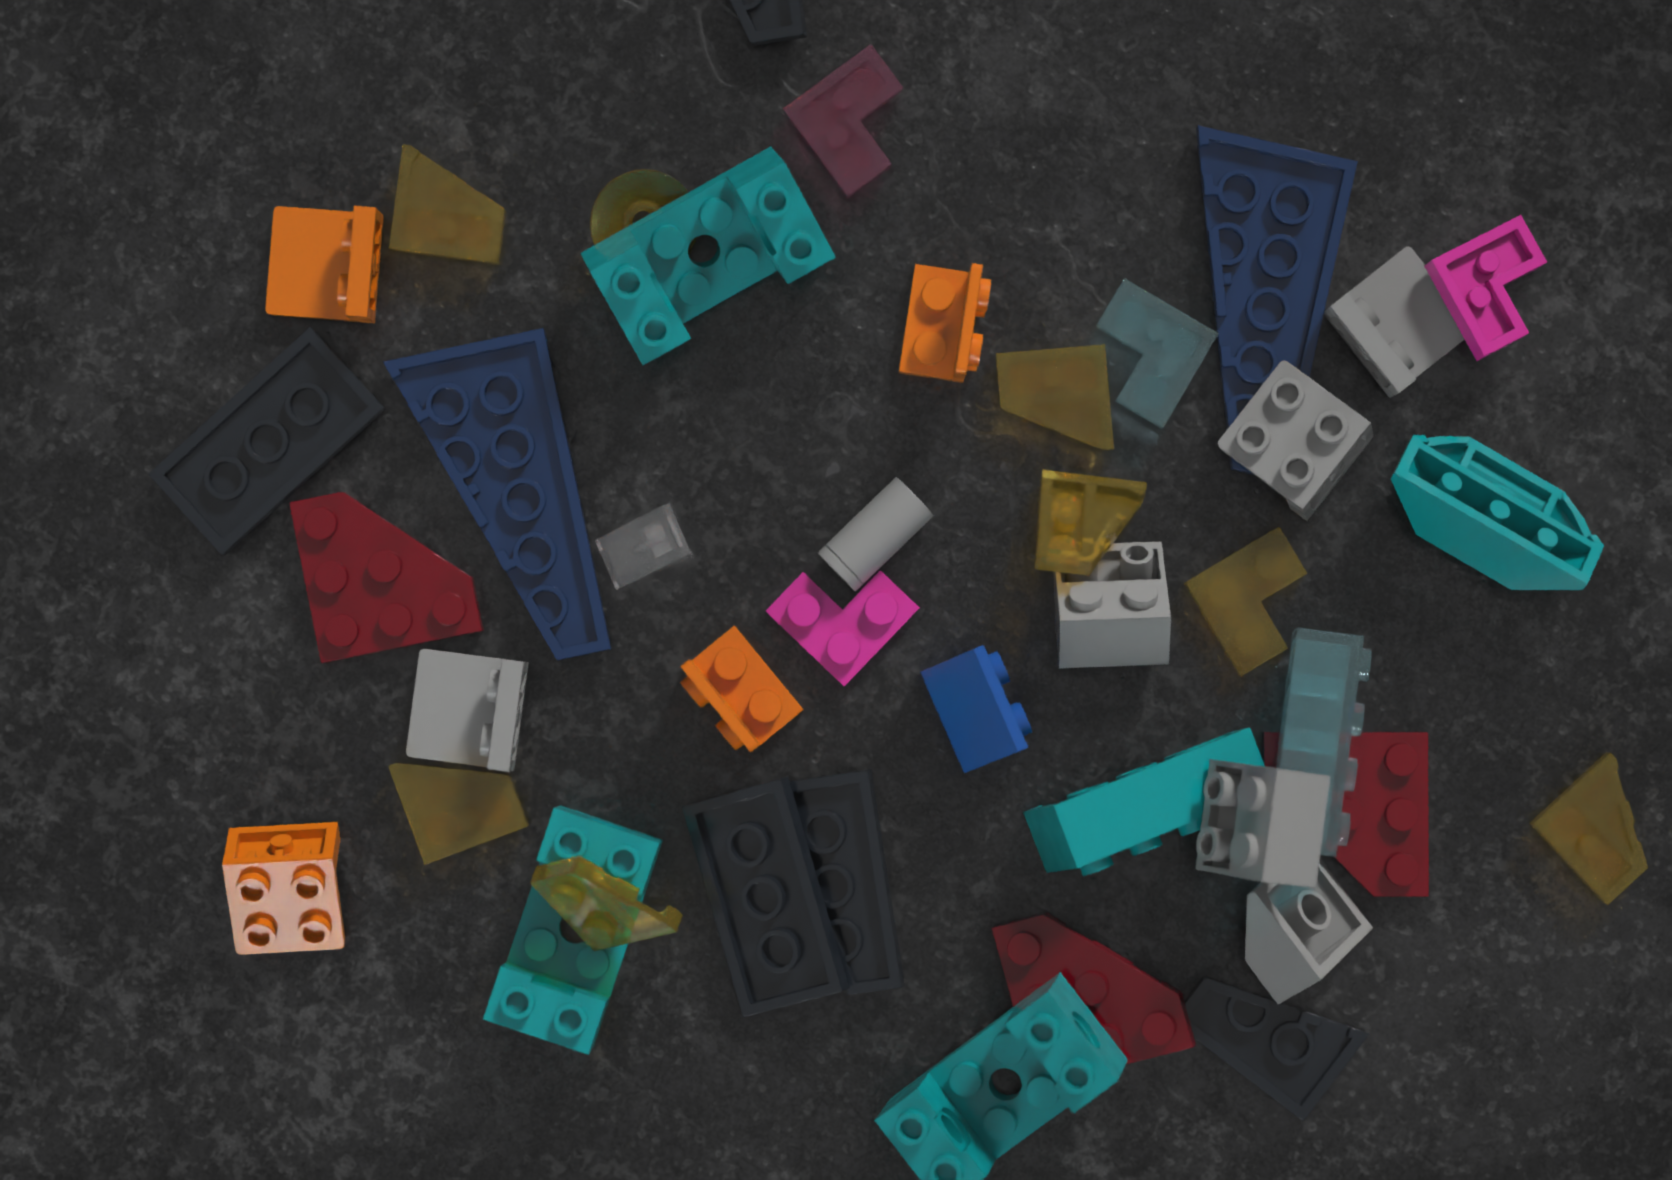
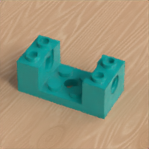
(758, 230)
(560, 985)
(955, 1119)

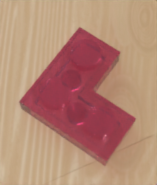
(832, 116)

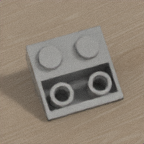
(1115, 612)
(1262, 823)

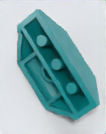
(1494, 515)

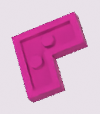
(1474, 281)
(847, 636)

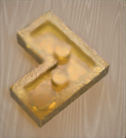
(1232, 597)

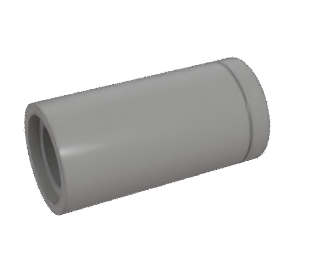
(875, 534)

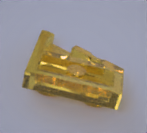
(443, 214)
(1059, 391)
(1081, 519)
(456, 807)
(1595, 831)
(599, 905)

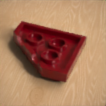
(375, 583)
(1387, 812)
(1133, 1007)

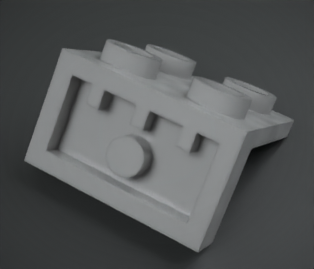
(1396, 322)
(1297, 438)
(467, 709)

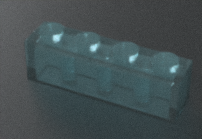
(1323, 716)

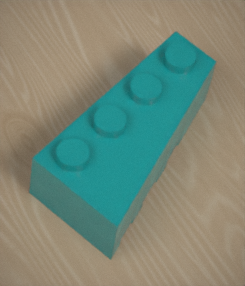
(1133, 807)

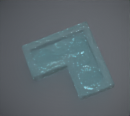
(1169, 346)

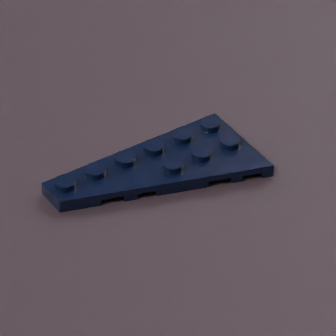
(1271, 253)
(507, 450)

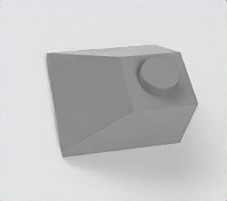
(1300, 932)

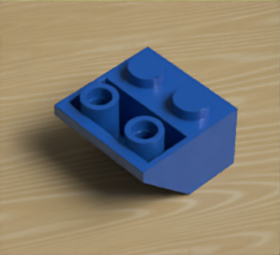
(976, 709)

